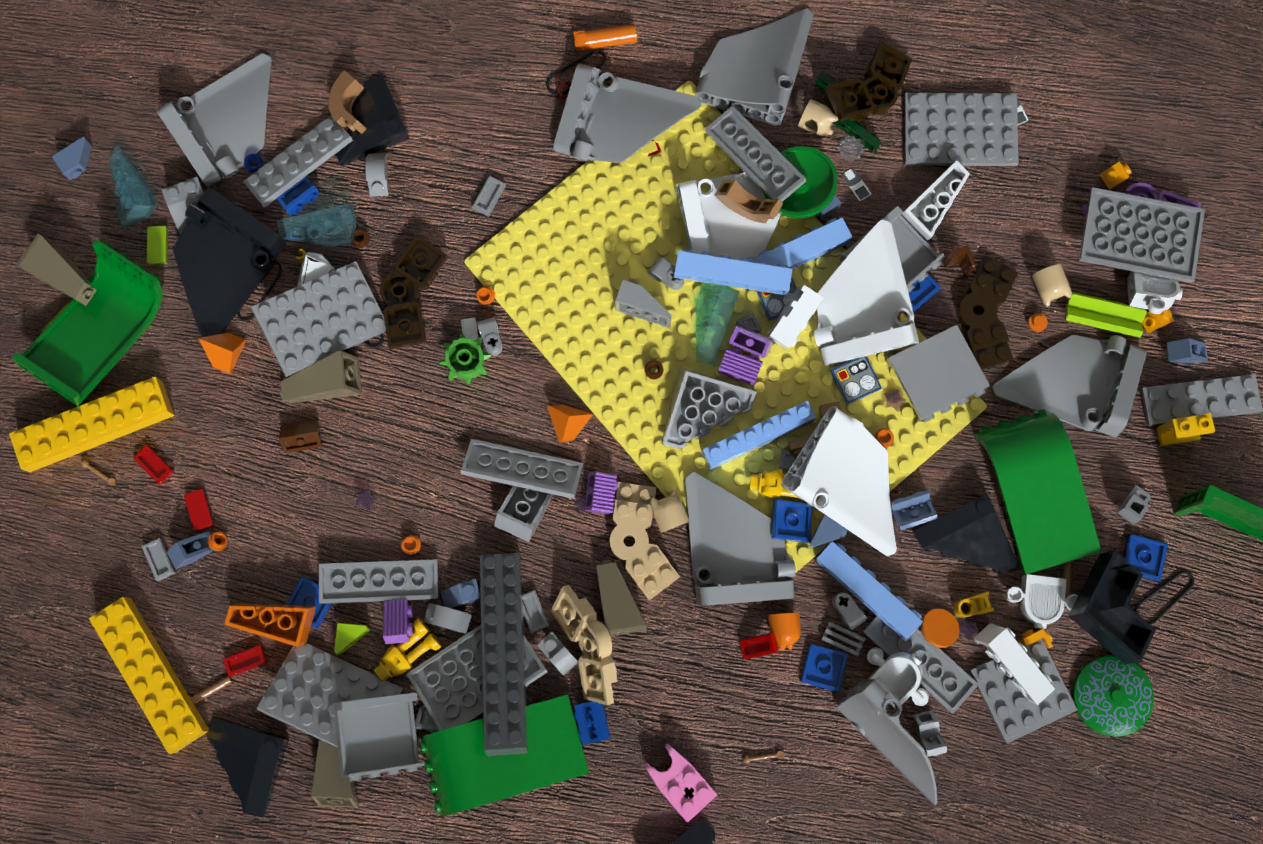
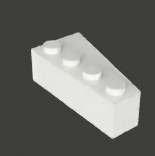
(933, 203)
(1015, 662)

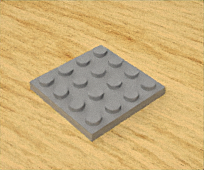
(1010, 708)

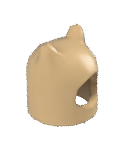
(817, 118)
(1052, 284)
(669, 512)

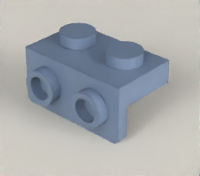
(913, 510)

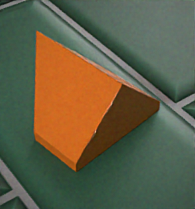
(223, 350)
(568, 421)

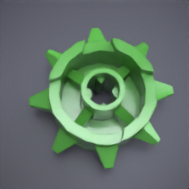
(454, 359)

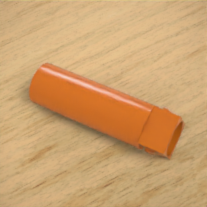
(605, 37)

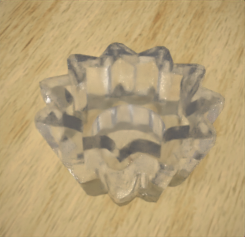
(851, 149)

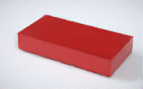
(153, 464)
(199, 510)
(758, 646)
(245, 660)

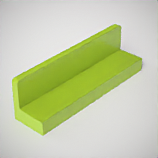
(1105, 314)

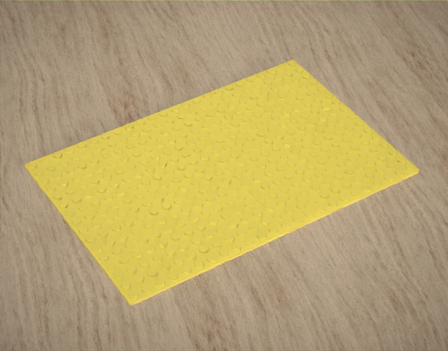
(608, 224)

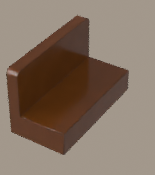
(960, 256)
(300, 436)

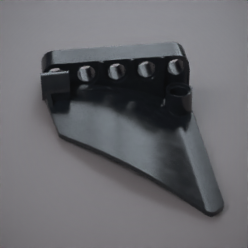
(221, 259)

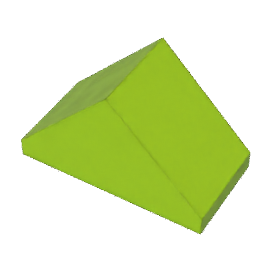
(348, 635)

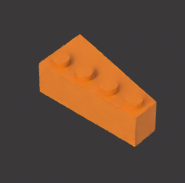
(278, 622)

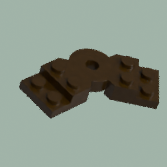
(876, 95)
(414, 272)
(985, 333)

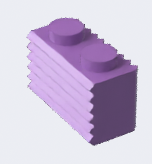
(751, 341)
(740, 366)
(601, 492)
(397, 621)

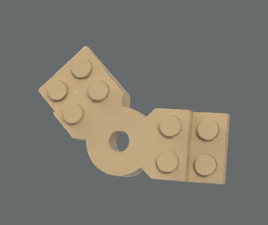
(643, 560)
(581, 625)

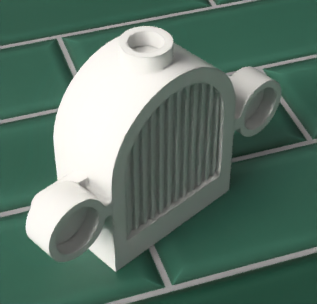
(1152, 292)
(1041, 599)
(899, 676)

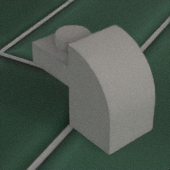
(376, 174)
(1134, 505)
(447, 618)
(557, 653)
(929, 733)

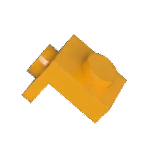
(1116, 175)
(1154, 321)
(1032, 636)

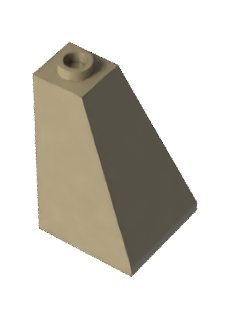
(56, 269)
(326, 379)
(618, 606)
(328, 785)

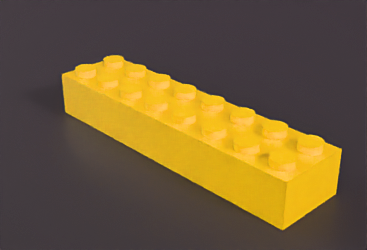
(91, 424)
(149, 675)

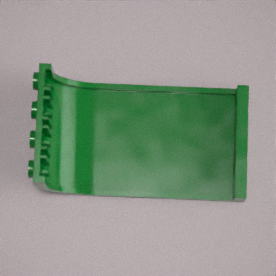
(92, 338)
(1041, 490)
(1223, 508)
(469, 778)

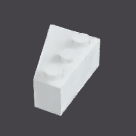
(794, 316)

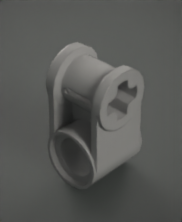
(664, 272)
(490, 333)
(850, 613)

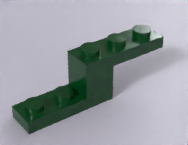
(854, 129)

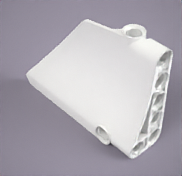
(866, 302)

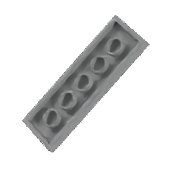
(755, 155)
(297, 161)
(1216, 396)
(522, 468)
(378, 581)
(940, 674)

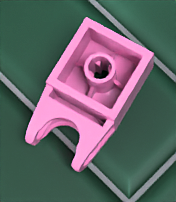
(676, 779)

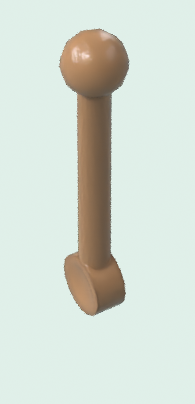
(110, 481)
(780, 754)

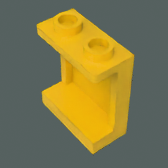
(1185, 429)

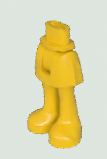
(770, 484)
(397, 662)

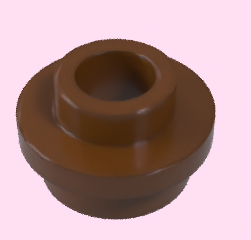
(360, 233)
(656, 364)

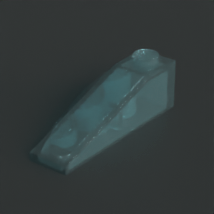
(133, 194)
(326, 226)
(713, 315)

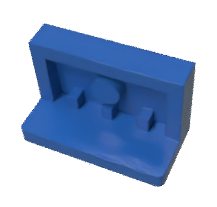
(298, 196)
(591, 722)

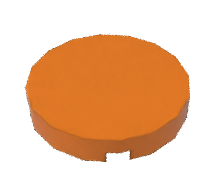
(940, 628)

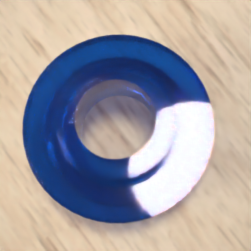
(253, 157)

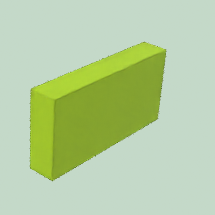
(157, 245)

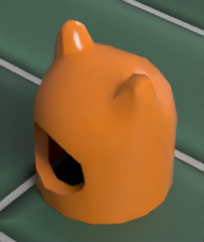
(786, 628)

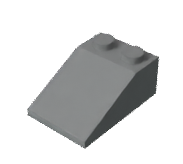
(180, 197)
(637, 302)
(522, 512)

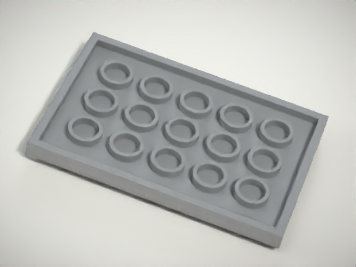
(961, 128)
(1142, 235)
(319, 318)
(453, 680)
(311, 684)

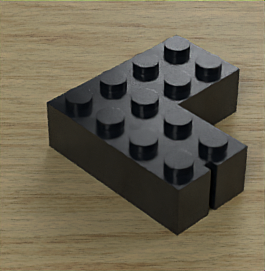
(1105, 611)

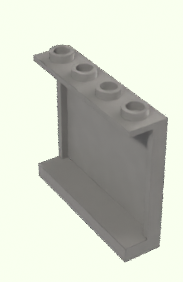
(915, 253)
(939, 373)
(377, 736)

